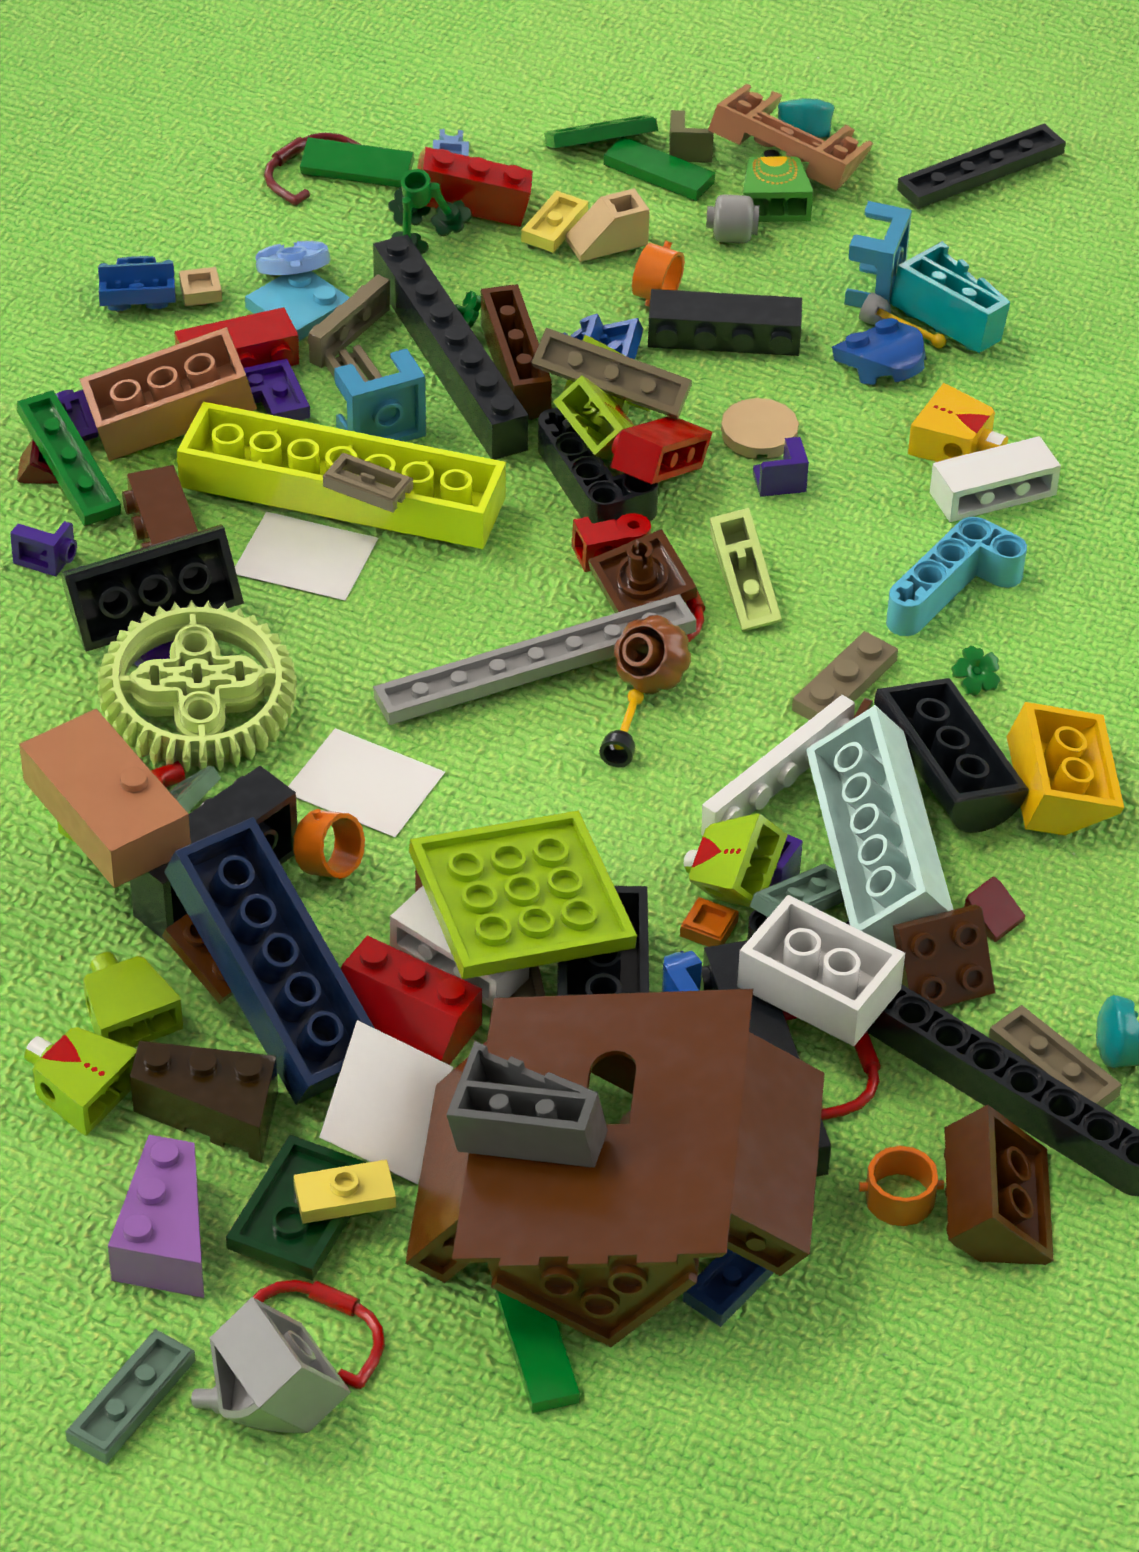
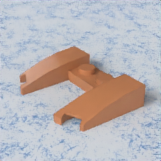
(747, 115)

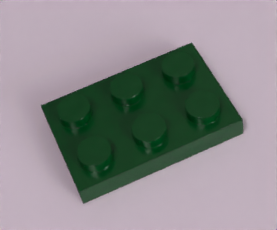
(271, 1220)

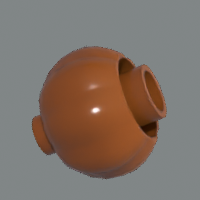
(652, 654)

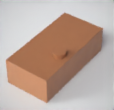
(162, 392)
(105, 797)

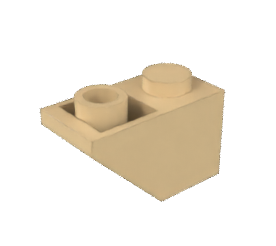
(611, 226)

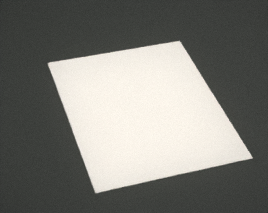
(305, 555)
(365, 781)
(384, 1101)

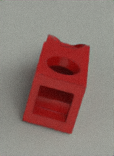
(598, 538)

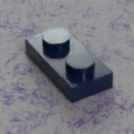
(725, 1286)

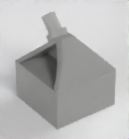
(269, 1373)

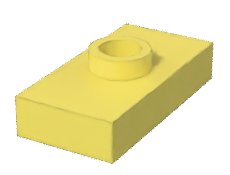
(553, 221)
(344, 1191)

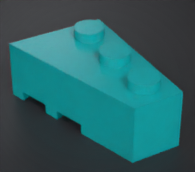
(950, 298)

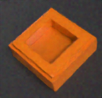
(709, 923)

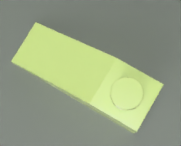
(744, 569)

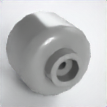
(733, 218)

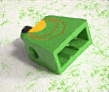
(779, 187)

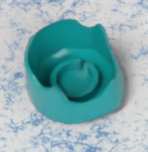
(808, 115)
(1118, 1032)

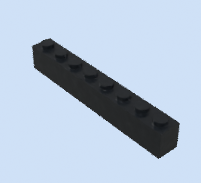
(452, 348)

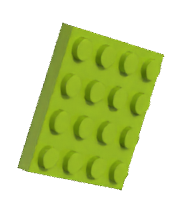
(521, 894)

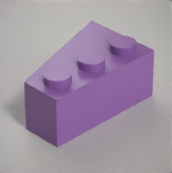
(159, 1222)

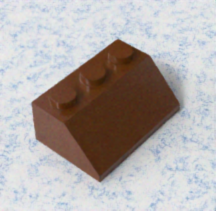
(997, 1190)

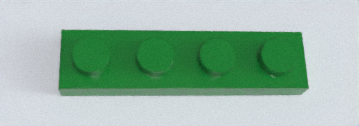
(68, 458)

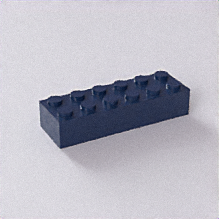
(269, 954)

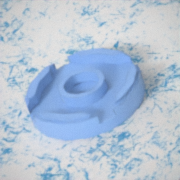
(292, 260)

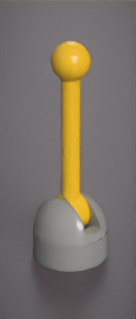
(878, 308)

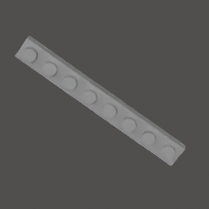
(518, 662)

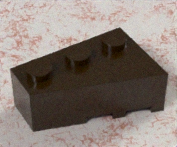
(207, 1091)

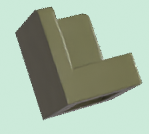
(689, 143)

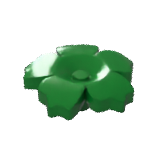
(470, 308)
(977, 670)

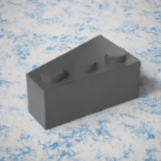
(524, 1114)

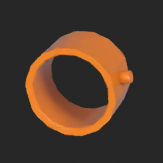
(657, 269)
(348, 843)
(901, 1161)

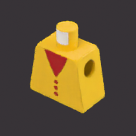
(953, 427)

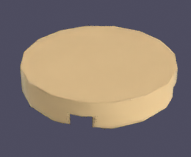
(758, 427)

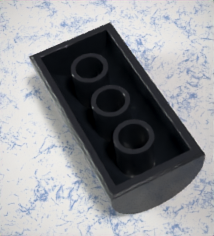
(123, 587)
(954, 753)

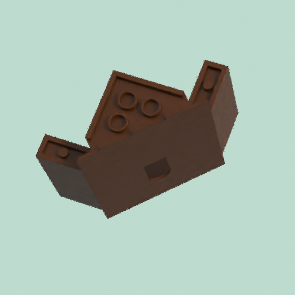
(707, 1164)

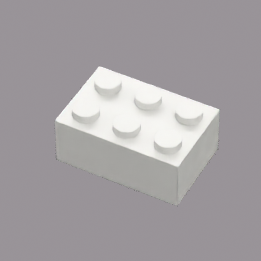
(820, 970)

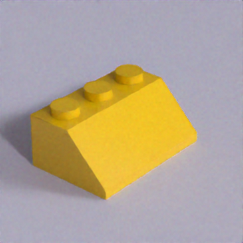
(1066, 767)

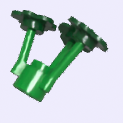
(411, 203)

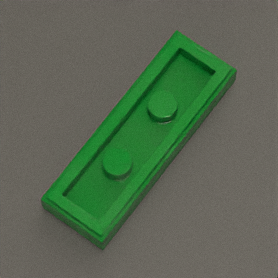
(600, 131)
(355, 162)
(659, 168)
(538, 1355)

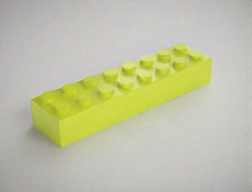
(284, 464)

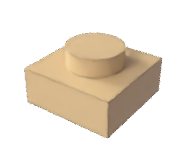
(200, 286)

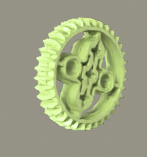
(197, 686)

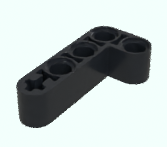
(587, 478)

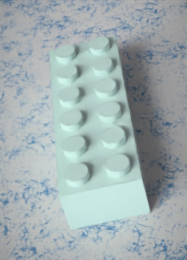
(877, 825)

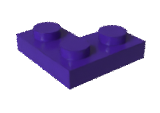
(278, 390)

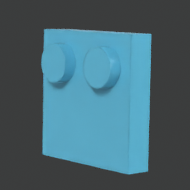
(303, 295)

